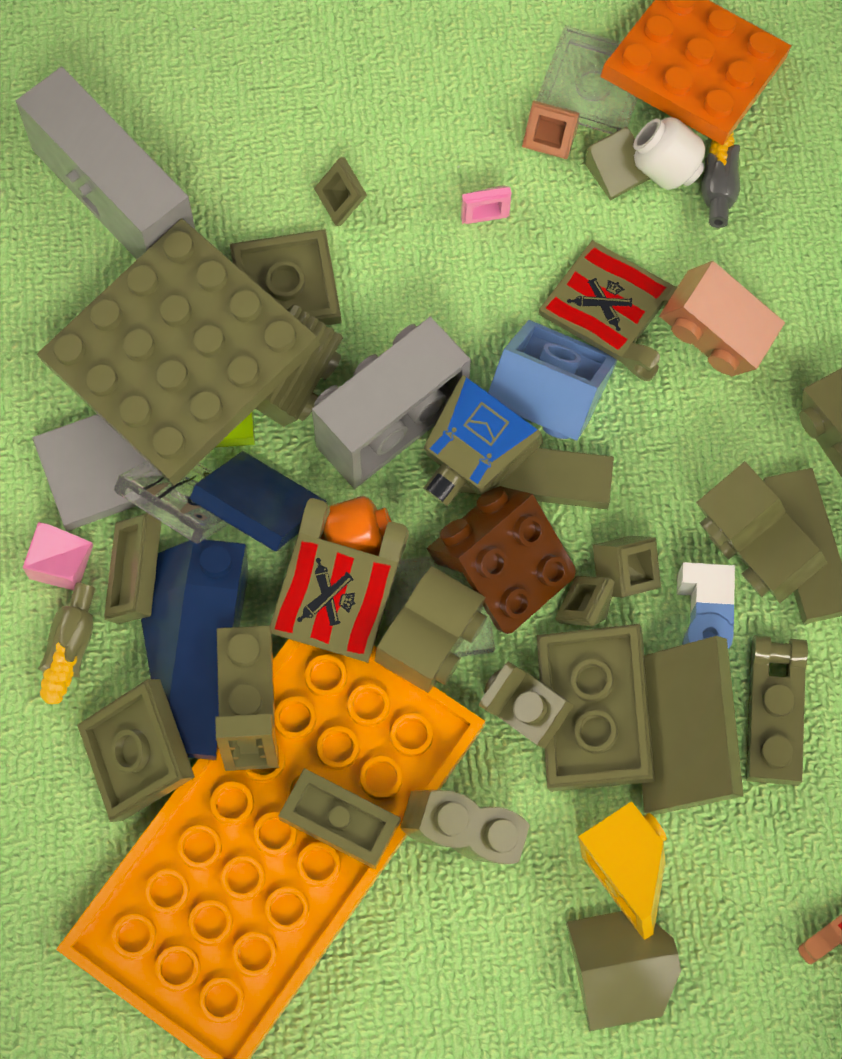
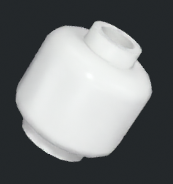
(669, 153)

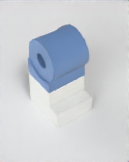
(711, 600)

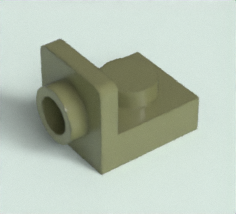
(525, 704)

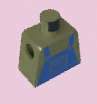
(476, 443)

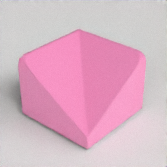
(57, 557)

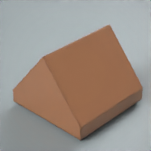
(551, 130)

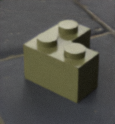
(752, 523)

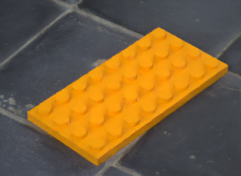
(227, 903)

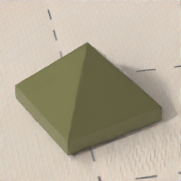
(340, 191)
(586, 601)

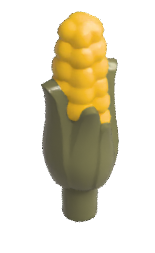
(67, 644)

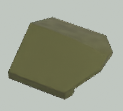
(621, 972)

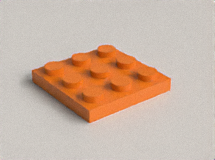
(696, 64)

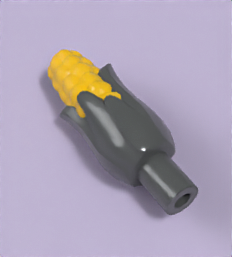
(721, 181)

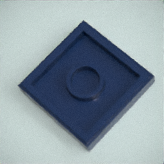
(254, 500)

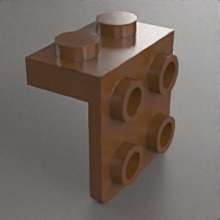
(506, 555)

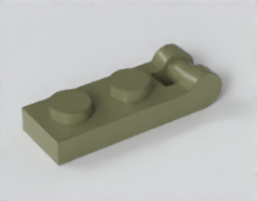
(776, 712)

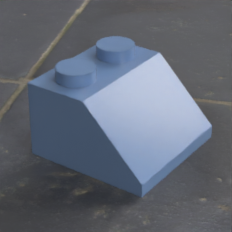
(551, 379)

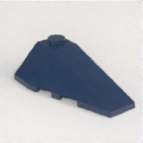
(193, 596)

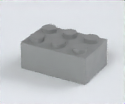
(388, 401)

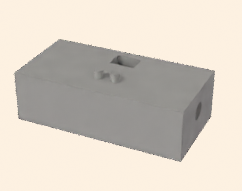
(101, 163)

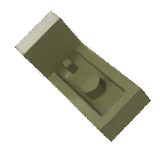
(246, 699)

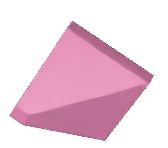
(486, 204)

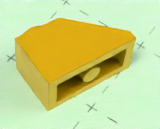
(629, 862)

